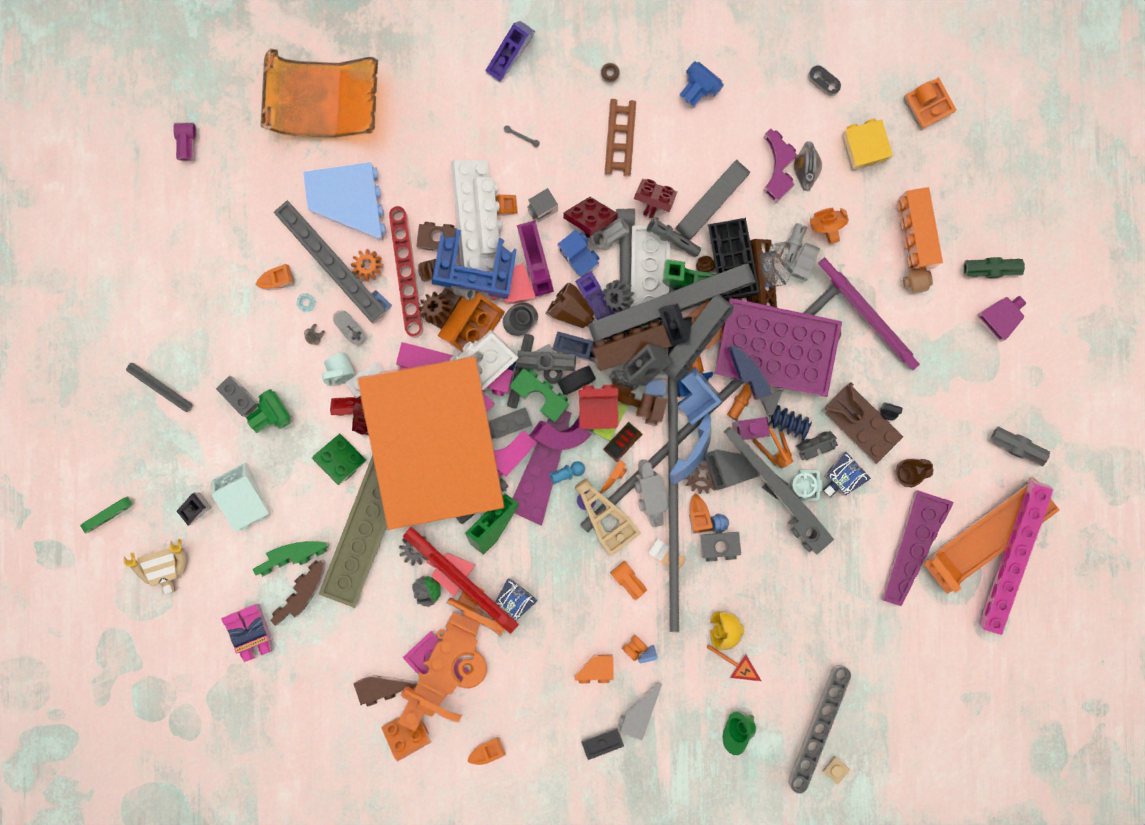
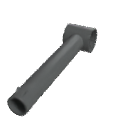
(625, 245)

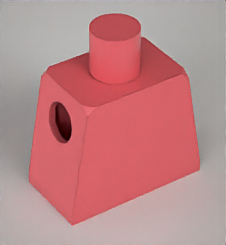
(521, 287)
(461, 564)

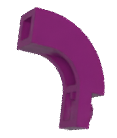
(560, 440)

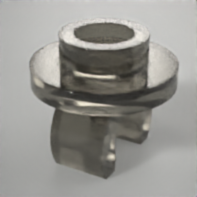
(313, 337)

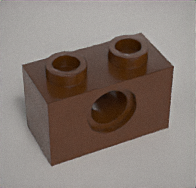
(426, 232)

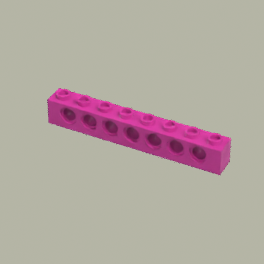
(1016, 556)

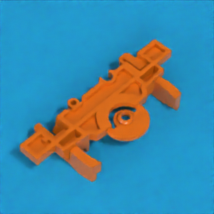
(440, 678)

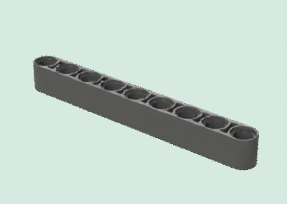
(685, 297)

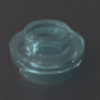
(299, 302)

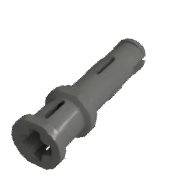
(666, 233)

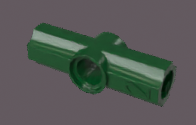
(994, 267)

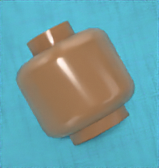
(918, 280)

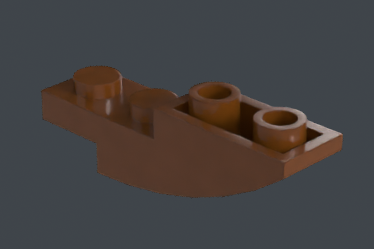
(306, 588)

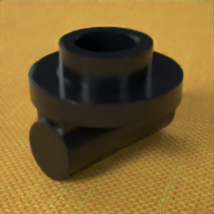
(890, 411)

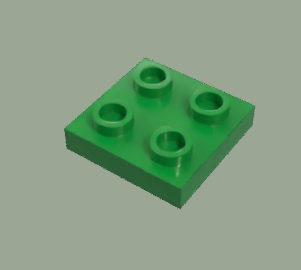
(339, 459)

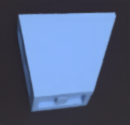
(347, 197)

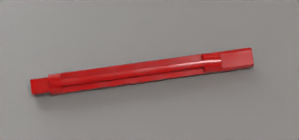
(460, 580)

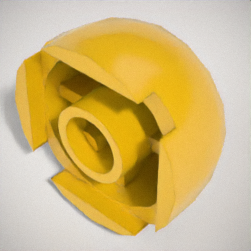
(726, 631)

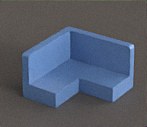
(702, 396)

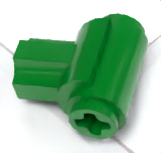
(269, 412)

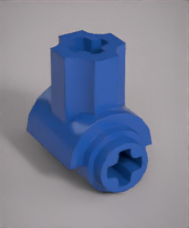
(700, 83)

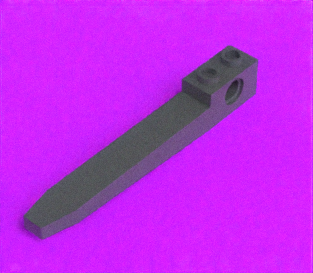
(803, 517)

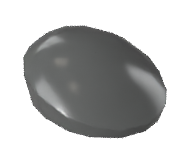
(520, 319)

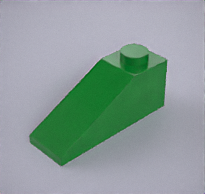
(489, 527)

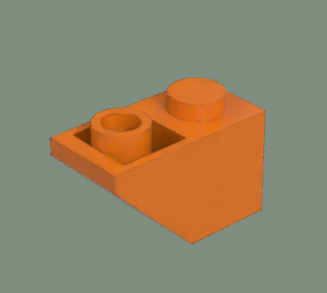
(596, 668)

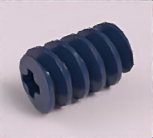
(790, 422)

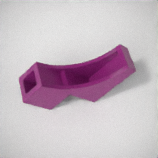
(783, 155)

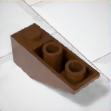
(378, 687)

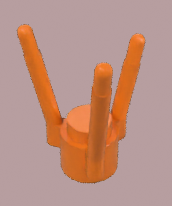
(783, 456)

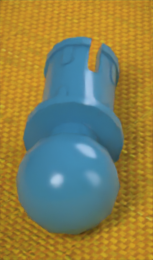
(577, 469)

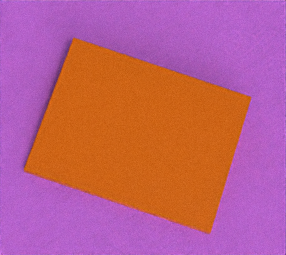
(431, 442)

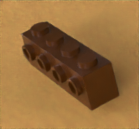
(625, 347)

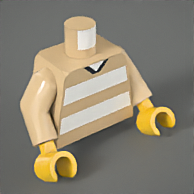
(160, 566)

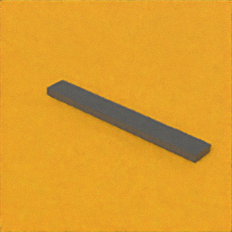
(330, 262)

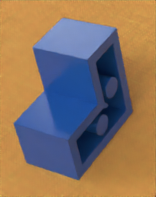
(577, 254)

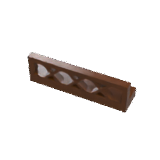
(764, 296)

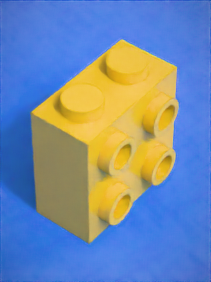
(867, 143)

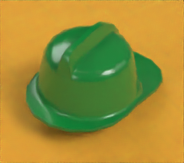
(738, 732)

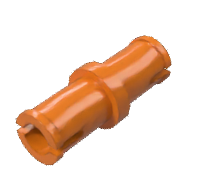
(740, 402)

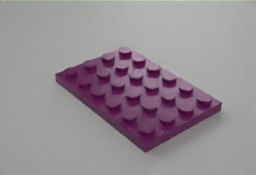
(786, 345)

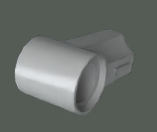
(610, 234)

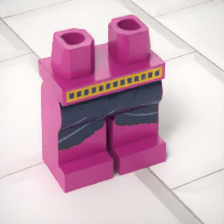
(247, 630)

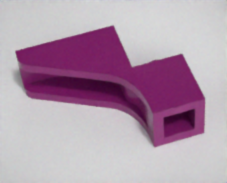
(535, 258)

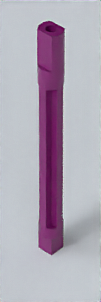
(869, 314)

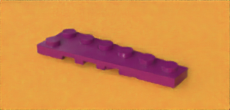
(535, 484)
(919, 533)

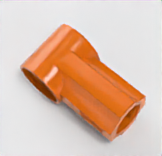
(626, 577)

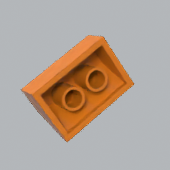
(470, 321)

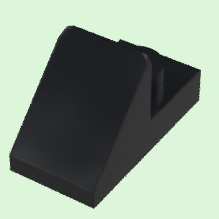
(675, 325)

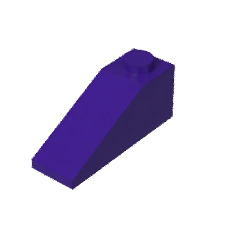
(510, 50)

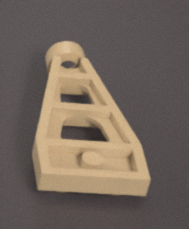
(621, 534)

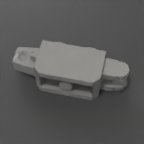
(652, 493)

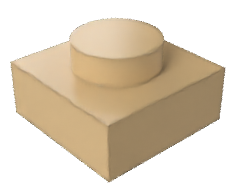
(836, 770)

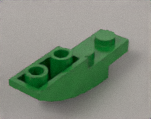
(297, 552)

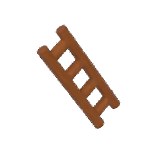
(629, 129)

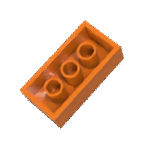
(920, 229)

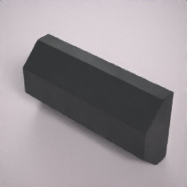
(732, 249)

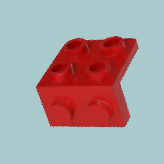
(598, 407)

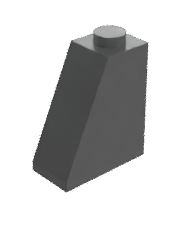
(728, 468)

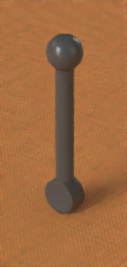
(507, 129)

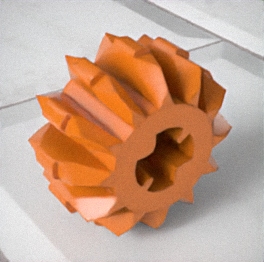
(373, 266)

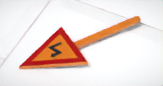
(744, 669)

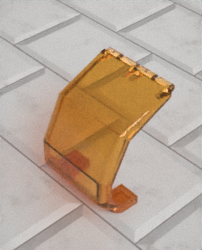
(318, 97)

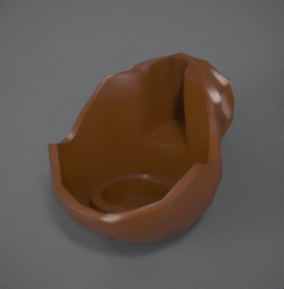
(913, 471)

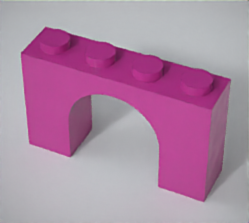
(510, 456)

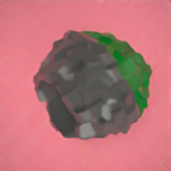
(426, 591)

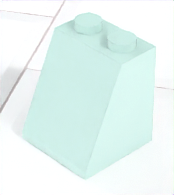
(239, 497)

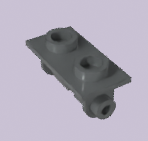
(824, 441)

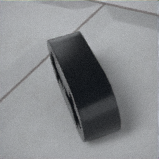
(821, 84)

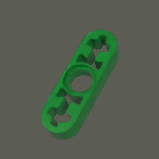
(106, 515)

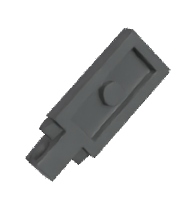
(509, 423)

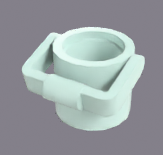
(338, 370)
(805, 485)

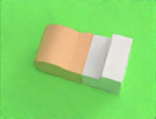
(661, 552)

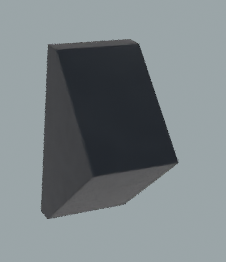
(193, 508)

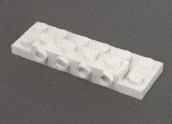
(476, 213)
(492, 357)

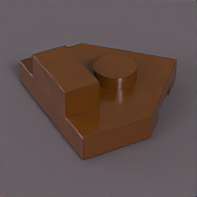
(626, 396)

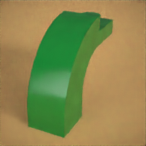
(677, 276)

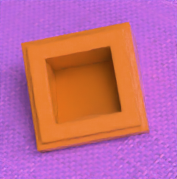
(507, 204)

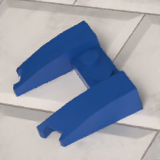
(494, 283)

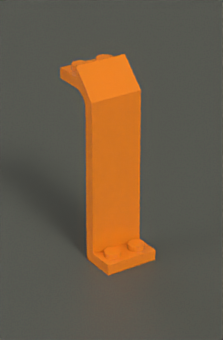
(978, 543)

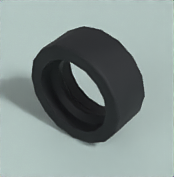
(576, 380)

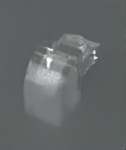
(773, 266)

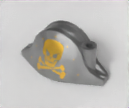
(808, 165)

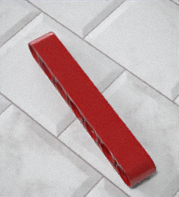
(407, 262)

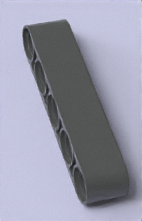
(712, 200)
(701, 334)

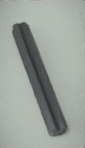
(526, 346)
(159, 387)

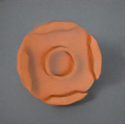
(829, 222)

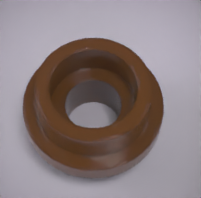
(610, 66)
(705, 264)

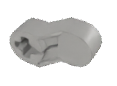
(355, 333)

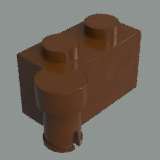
(651, 409)

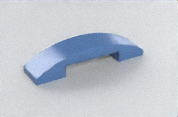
(685, 468)

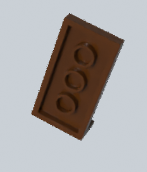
(862, 423)

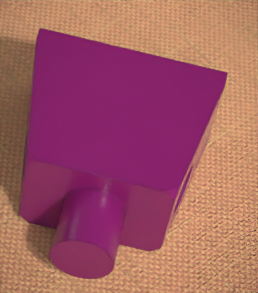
(1003, 316)
(752, 428)

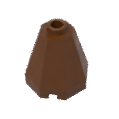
(571, 307)

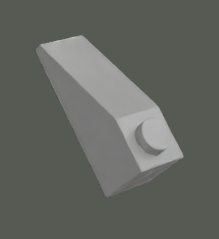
(639, 714)

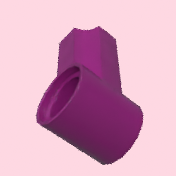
(184, 135)

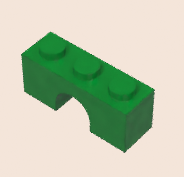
(528, 383)

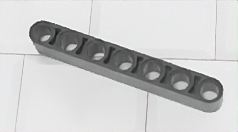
(819, 738)

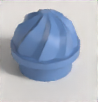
(719, 523)

